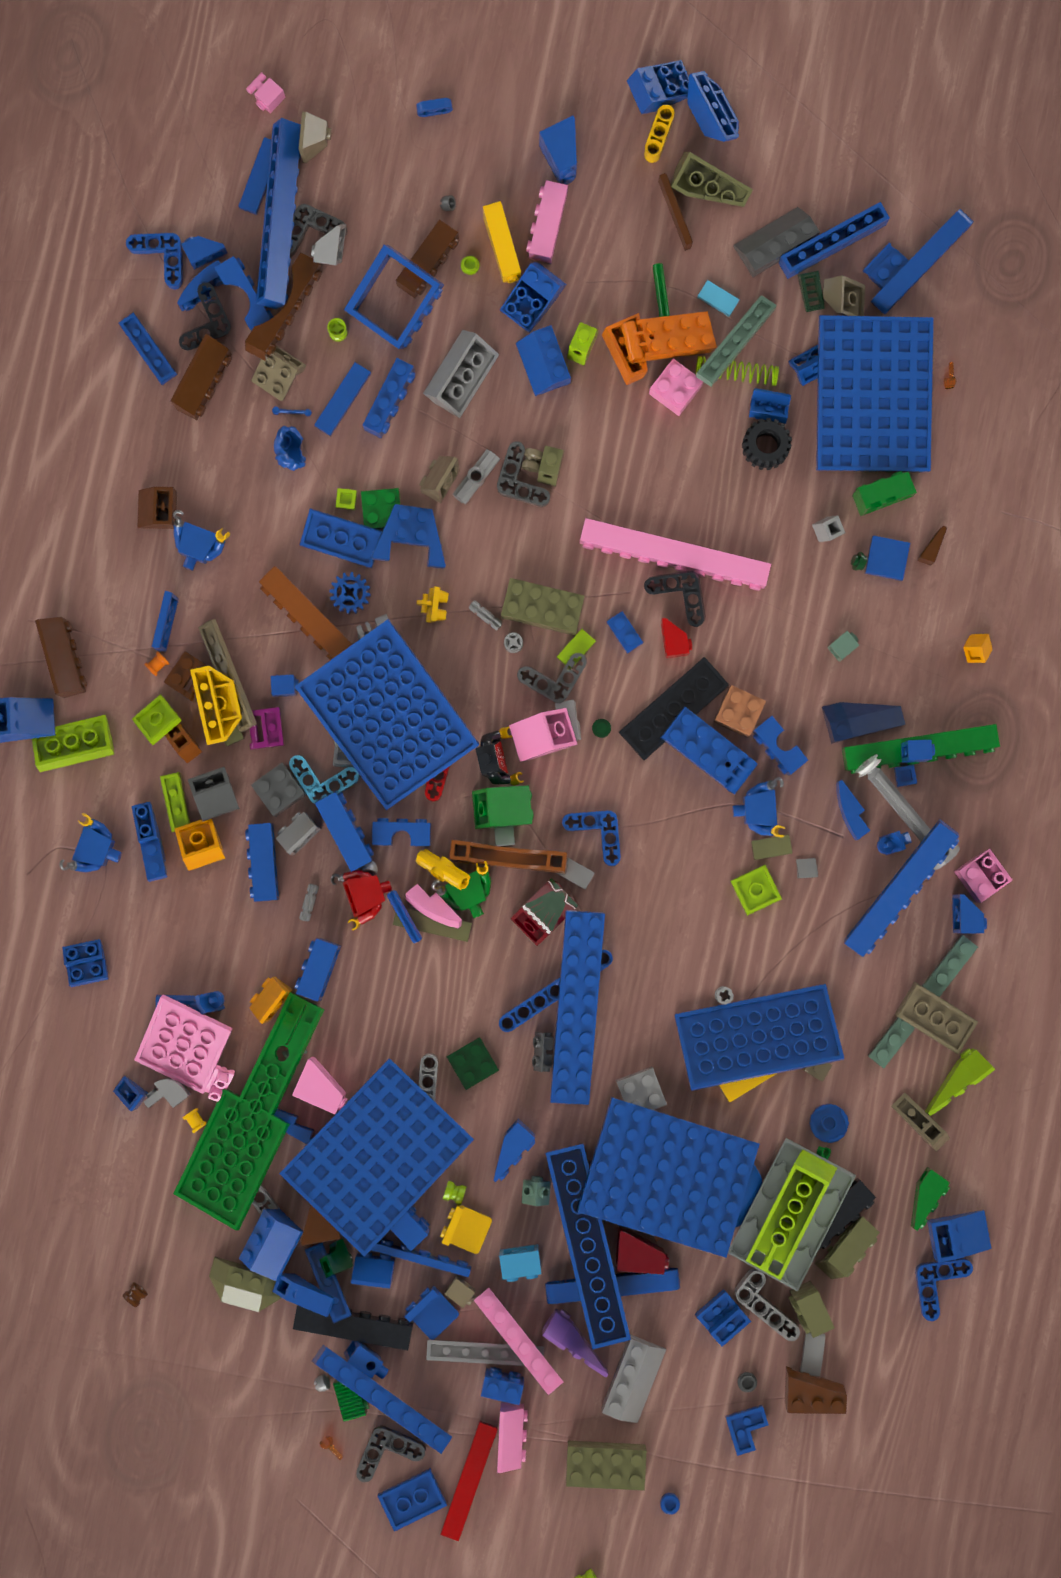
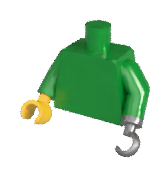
(471, 896)

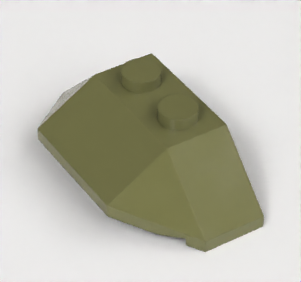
(241, 1286)

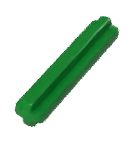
(661, 292)

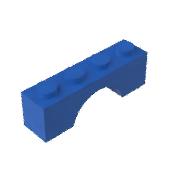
(232, 274)

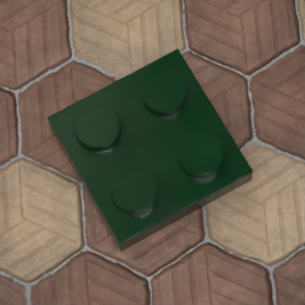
(472, 1063)

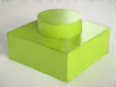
(346, 499)

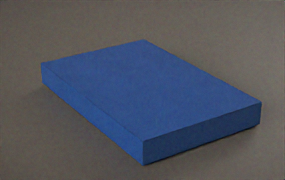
(165, 622)
(412, 1499)

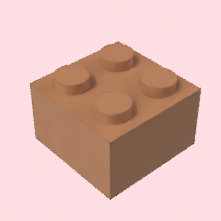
(739, 711)

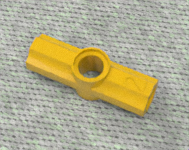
(443, 869)

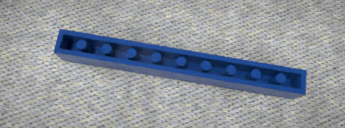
(279, 214)

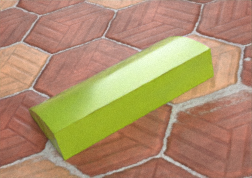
(74, 744)

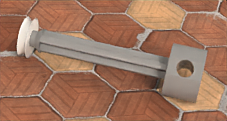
(899, 803)

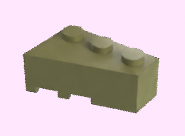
(848, 1249)

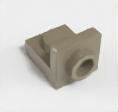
(818, 1071)

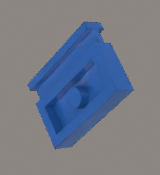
(885, 265)

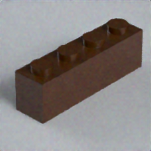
(429, 257)

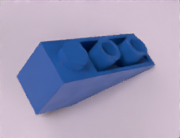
(302, 1293)

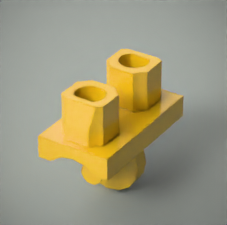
(430, 603)

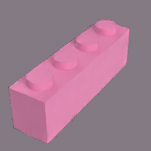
(548, 221)

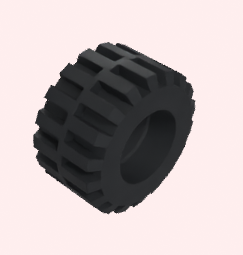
(772, 429)

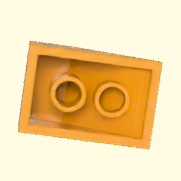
(270, 999)

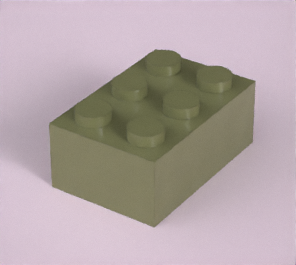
(810, 1310)

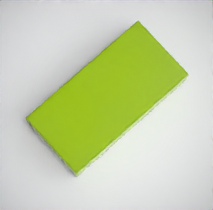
(579, 644)

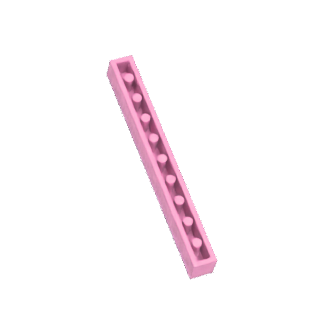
(675, 554)

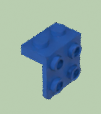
(431, 1312)

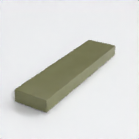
(430, 926)

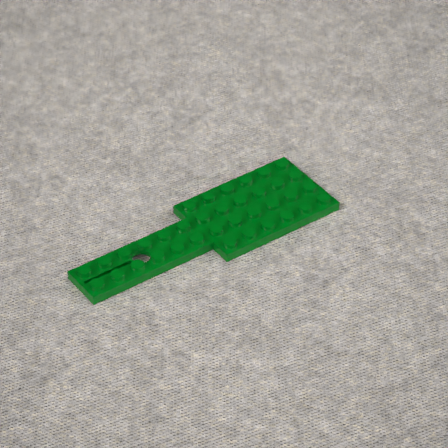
(243, 1128)

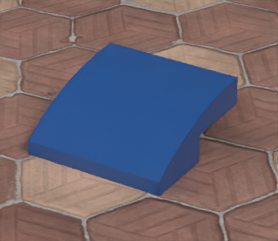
(722, 1317)

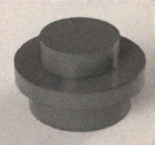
(747, 1382)

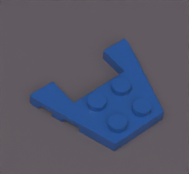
(411, 527)

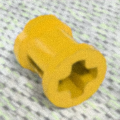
(194, 1120)

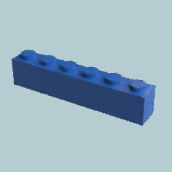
(834, 240)

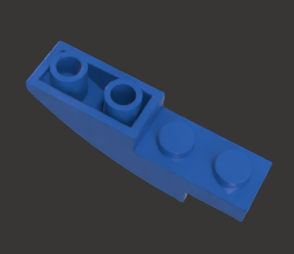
(190, 296)
(150, 841)

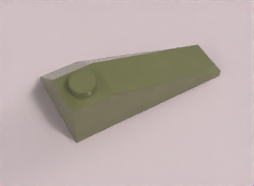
(704, 181)

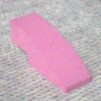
(433, 907)

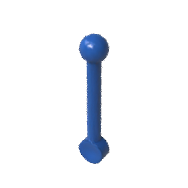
(276, 411)

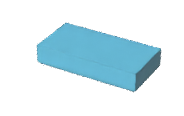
(718, 298)

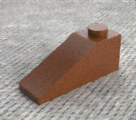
(183, 743)

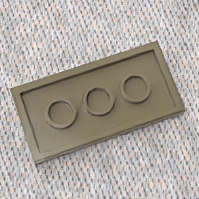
(936, 1018)

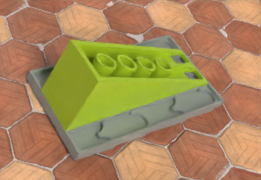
(791, 1214)

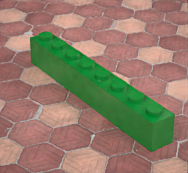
(945, 743)

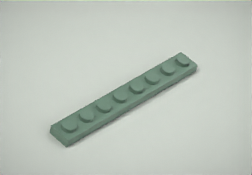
(936, 983)

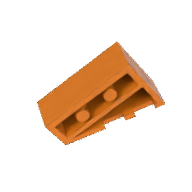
(615, 342)

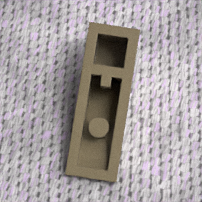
(921, 1122)

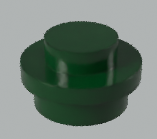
(858, 561)
(601, 728)

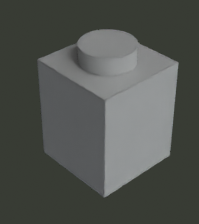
(828, 528)

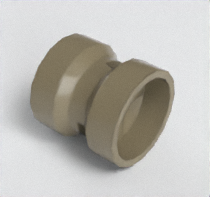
(532, 460)

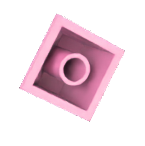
(543, 734)
(319, 1088)

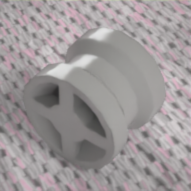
(513, 642)

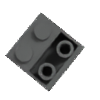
(213, 794)

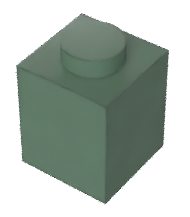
(843, 645)

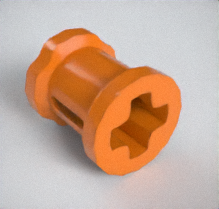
(157, 663)

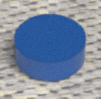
(670, 1503)

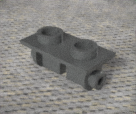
(541, 1061)

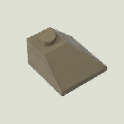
(313, 136)
(844, 295)

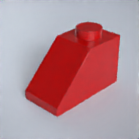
(675, 640)

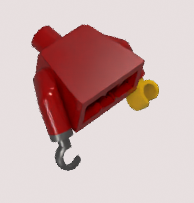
(364, 894)

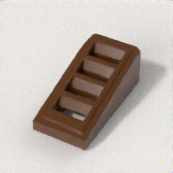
(931, 551)

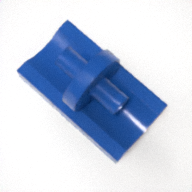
(893, 842)
(208, 1002)

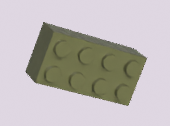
(542, 606)
(606, 1465)

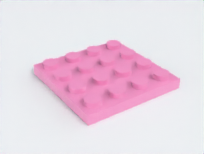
(183, 1044)

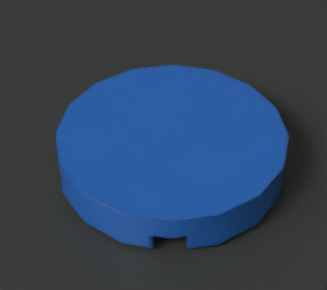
(829, 1123)

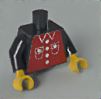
(492, 758)

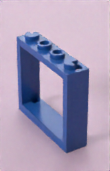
(369, 280)

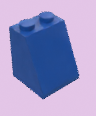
(559, 149)

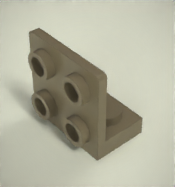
(277, 373)

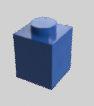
(284, 685)

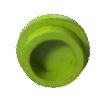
(470, 265)

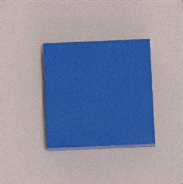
(887, 558)

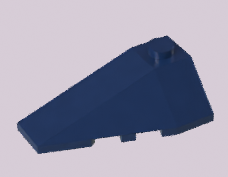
(858, 719)

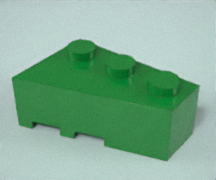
(883, 493)

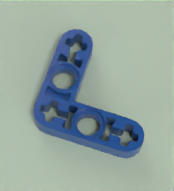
(168, 251)
(599, 824)
(930, 1281)

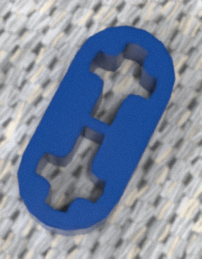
(434, 107)

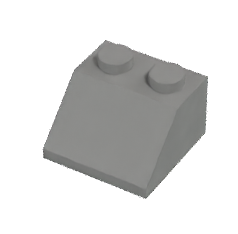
(330, 247)
(297, 833)

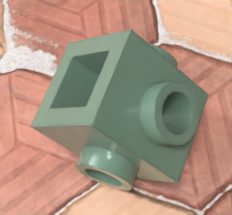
(536, 1191)

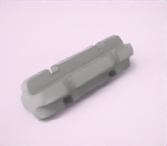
(485, 615)
(308, 903)

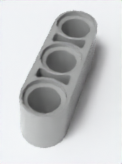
(429, 1072)

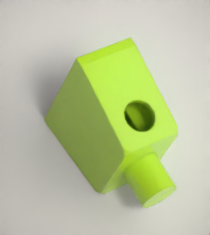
(582, 342)

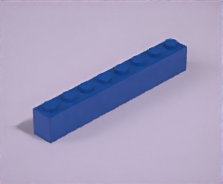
(901, 888)
(382, 1399)

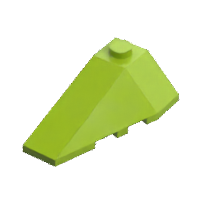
(967, 1071)

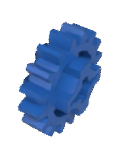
(343, 598)

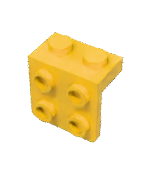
(466, 1229)

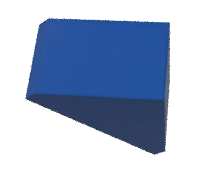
(130, 1093)

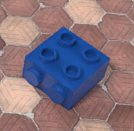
(502, 1385)

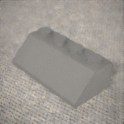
(461, 373)
(633, 1380)

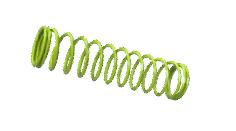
(775, 371)

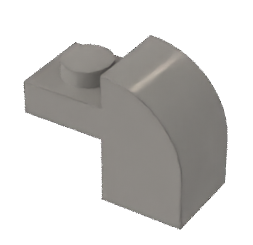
(170, 1089)

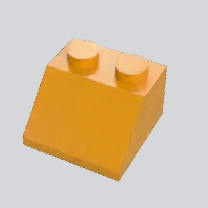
(199, 844)

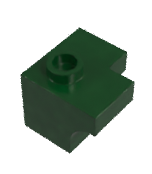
(337, 1259)

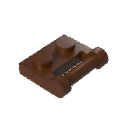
(181, 675)

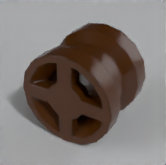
(135, 1294)

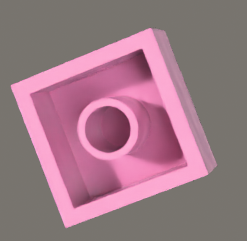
(675, 387)

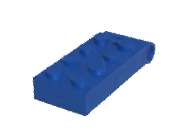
(709, 750)

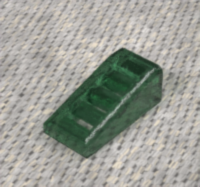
(803, 287)

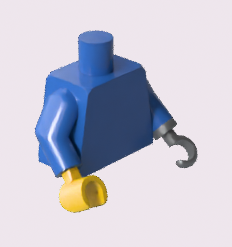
(197, 542)
(760, 809)
(93, 848)

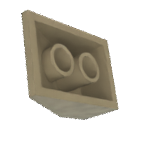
(440, 478)

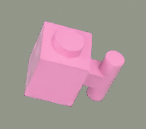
(268, 94)

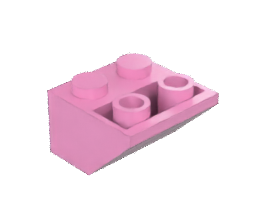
(983, 876)

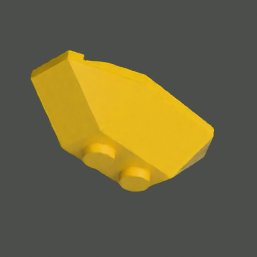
(216, 703)

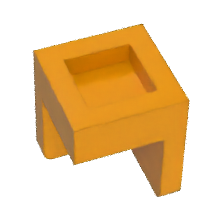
(977, 648)

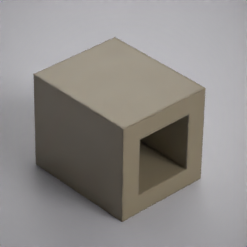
(460, 1292)

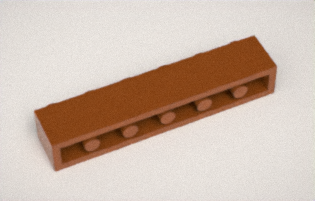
(304, 612)

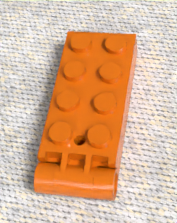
(668, 337)

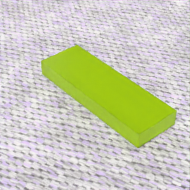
(175, 800)

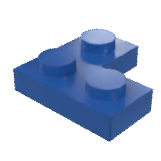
(742, 1423)

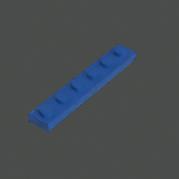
(423, 1257)

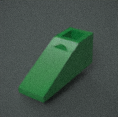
(927, 1193)

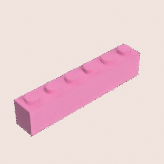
(518, 1341)

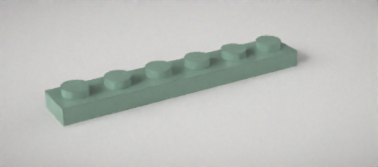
(736, 341)

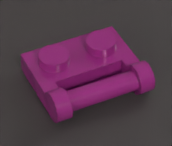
(271, 729)

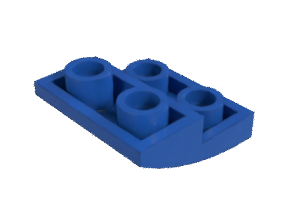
(85, 963)

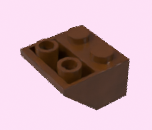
(156, 508)

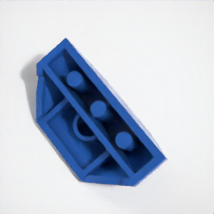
(711, 108)

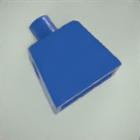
(360, 1354)

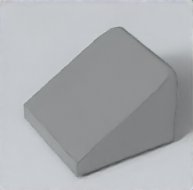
(504, 836)
(806, 868)

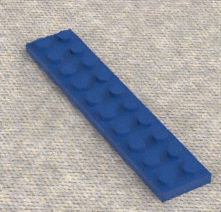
(577, 1007)

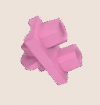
(219, 1080)

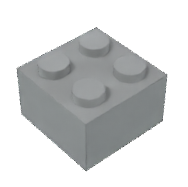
(642, 1089)

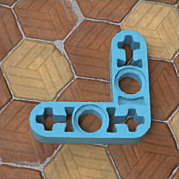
(317, 786)

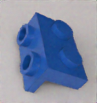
(769, 405)

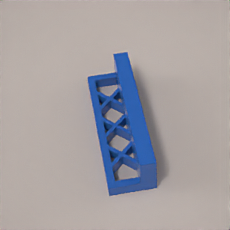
(809, 370)

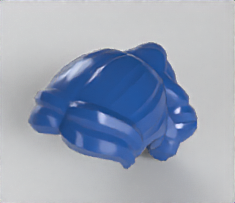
(288, 448)

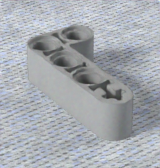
(768, 1309)

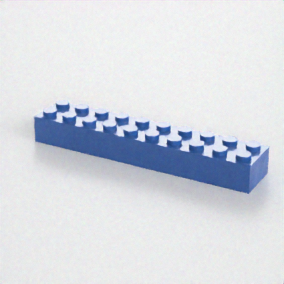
(588, 1250)

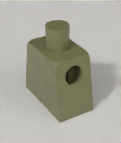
(550, 465)

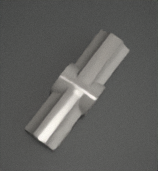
(483, 467)

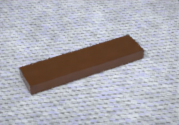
(675, 211)

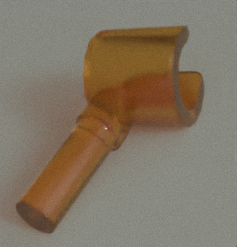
(950, 382)
(331, 1447)

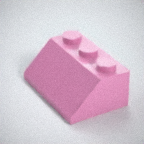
(511, 1437)

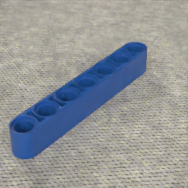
(922, 261)
(533, 1009)
(628, 1283)

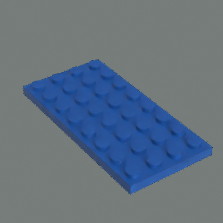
(758, 1037)

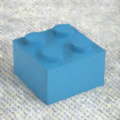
(520, 1262)

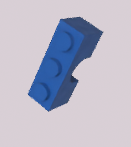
(767, 735)
(384, 831)

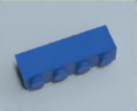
(263, 862)

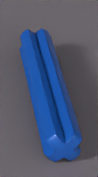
(404, 916)

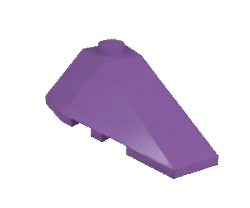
(565, 1334)

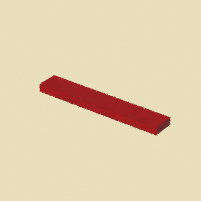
(469, 1481)

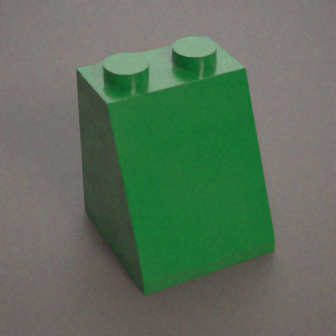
(502, 807)

